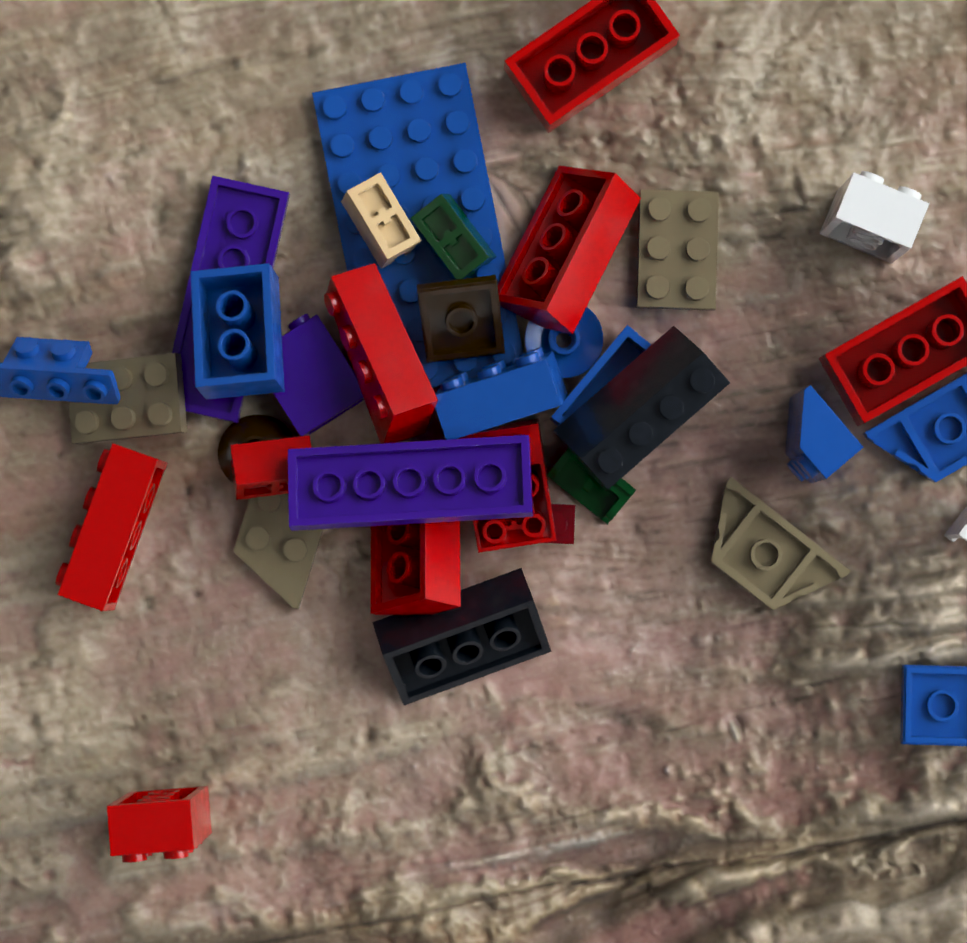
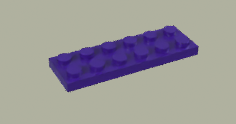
(237, 229)
(409, 483)

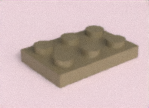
(677, 249)
(149, 402)

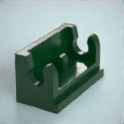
(453, 236)
(583, 487)

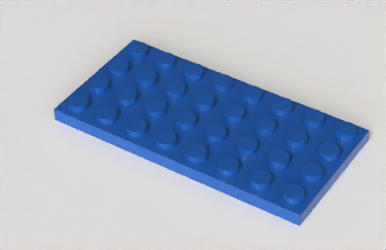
(425, 144)

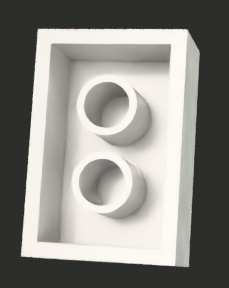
(875, 216)

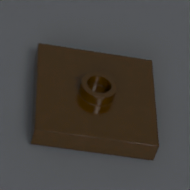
(461, 318)

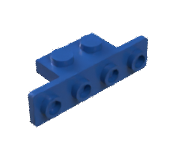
(55, 372)

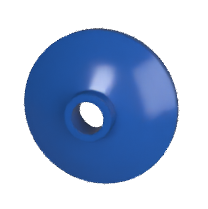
(580, 354)

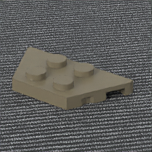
(273, 550)
(767, 551)

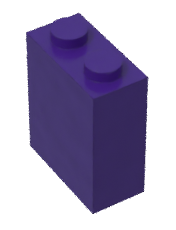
(316, 377)

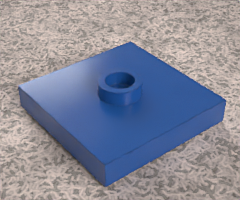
(934, 705)

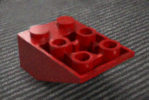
(517, 532)

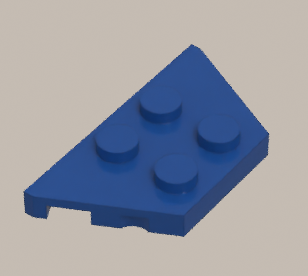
(928, 433)

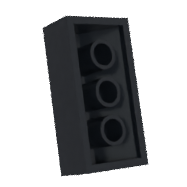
(641, 407)
(449, 648)

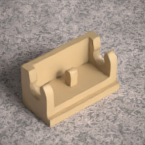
(380, 220)

